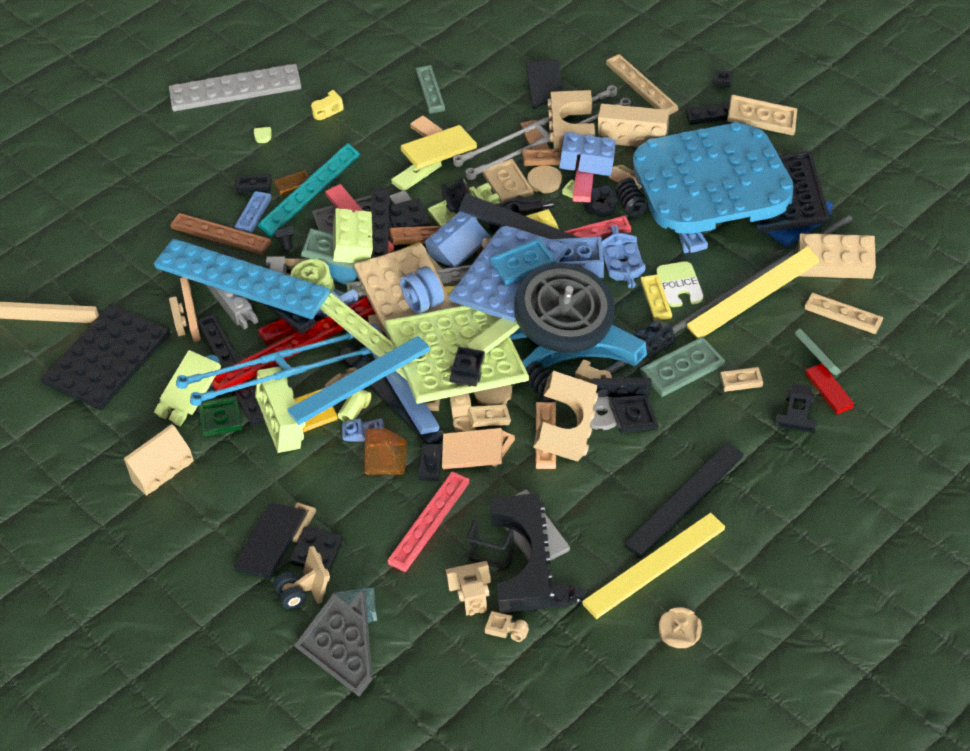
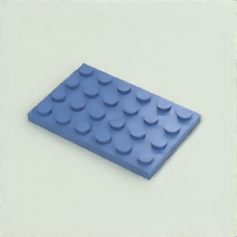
(482, 286)

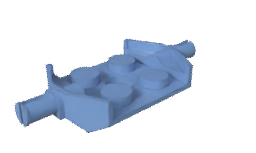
(625, 247)

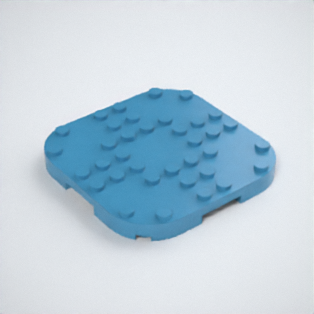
(712, 177)

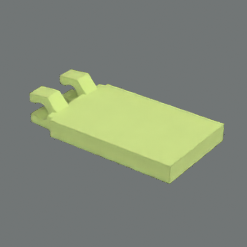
(442, 215)
(180, 398)

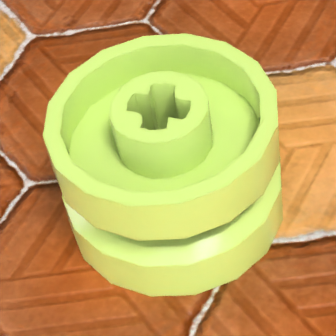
(314, 271)

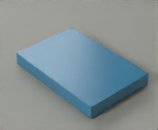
(520, 261)

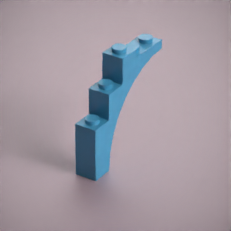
(615, 345)

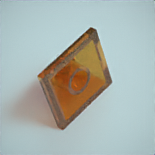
(384, 452)

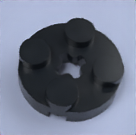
(602, 209)

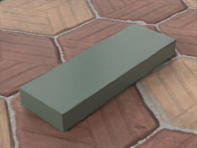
(817, 352)

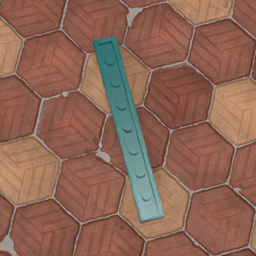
(308, 190)

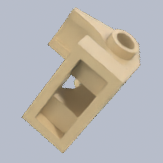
(472, 590)

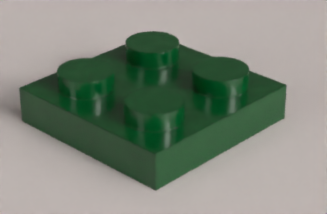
(220, 416)

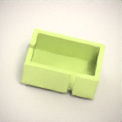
(352, 236)

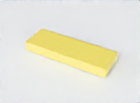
(656, 297)

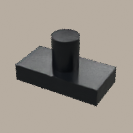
(284, 236)
(430, 462)

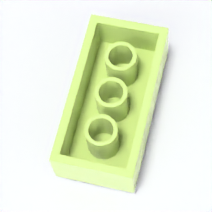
(274, 400)

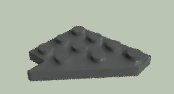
(341, 642)

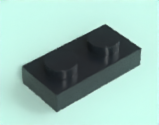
(253, 183)

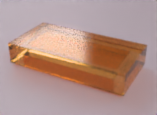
(291, 182)

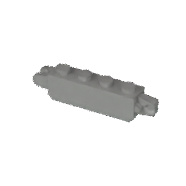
(236, 306)

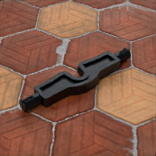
(526, 206)

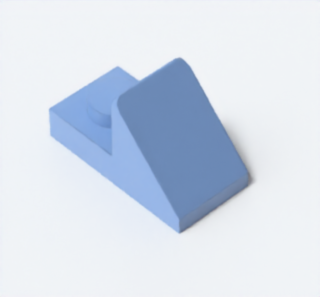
(692, 242)

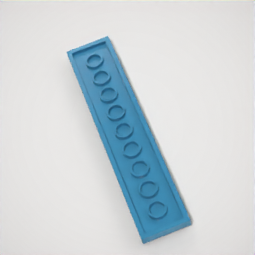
(242, 278)

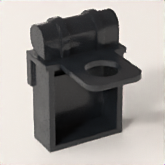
(467, 367)

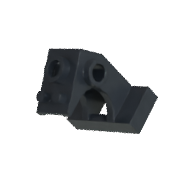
(796, 418)

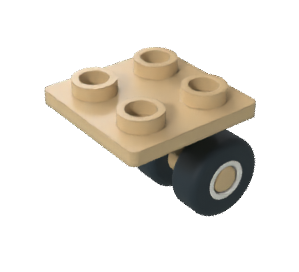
(314, 579)

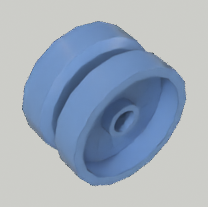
(421, 289)

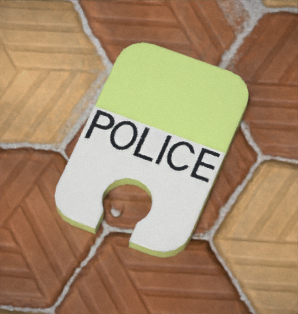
(679, 279)

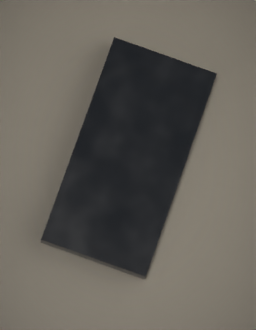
(270, 540)

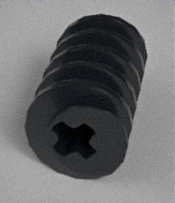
(631, 197)
(537, 380)

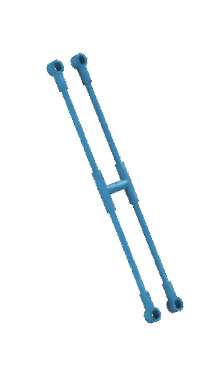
(196, 398)

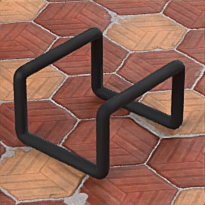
(510, 536)

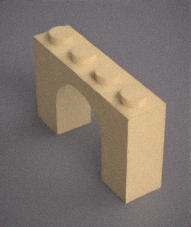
(566, 104)
(581, 398)

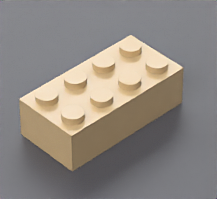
(632, 124)
(840, 255)

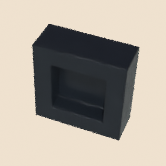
(723, 78)

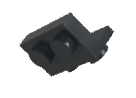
(455, 194)
(657, 337)

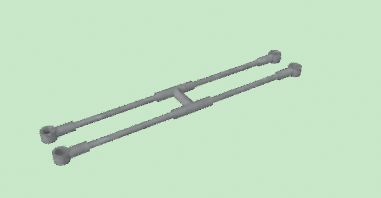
(472, 172)

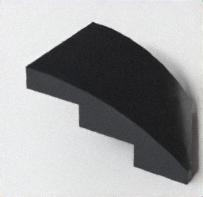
(543, 79)

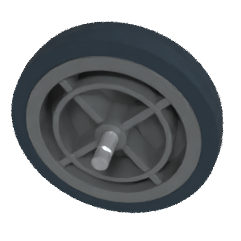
(564, 307)

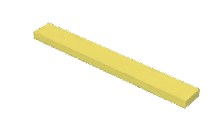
(753, 293)
(653, 565)

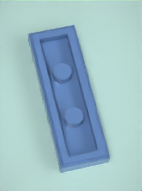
(253, 212)

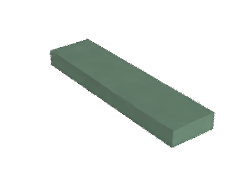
(430, 89)

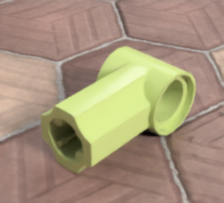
(354, 405)

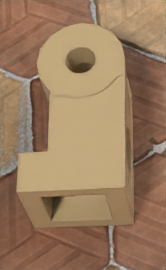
(587, 373)

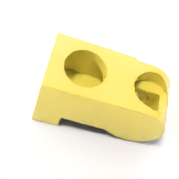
(328, 106)

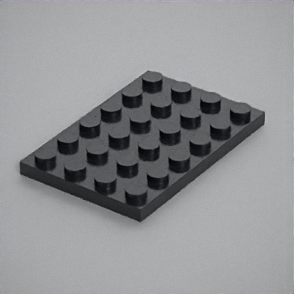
(808, 198)
(105, 357)

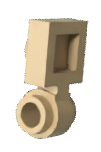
(501, 624)

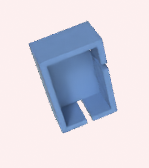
(595, 153)

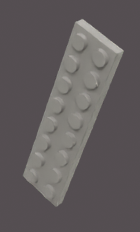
(234, 87)

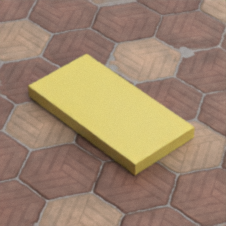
(438, 146)

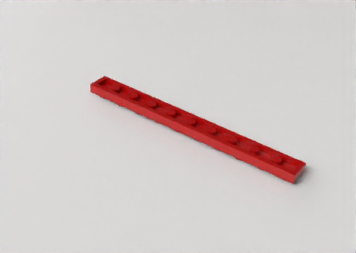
(322, 330)

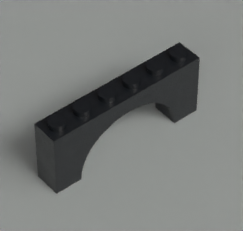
(531, 587)

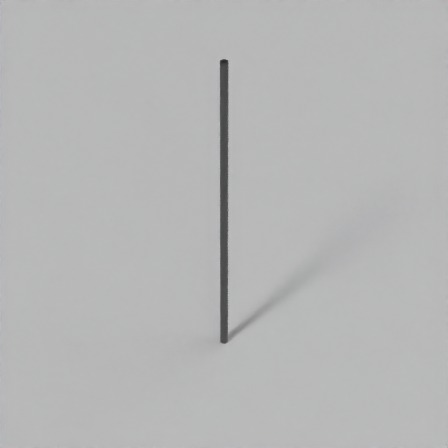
(682, 324)

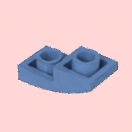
(356, 429)

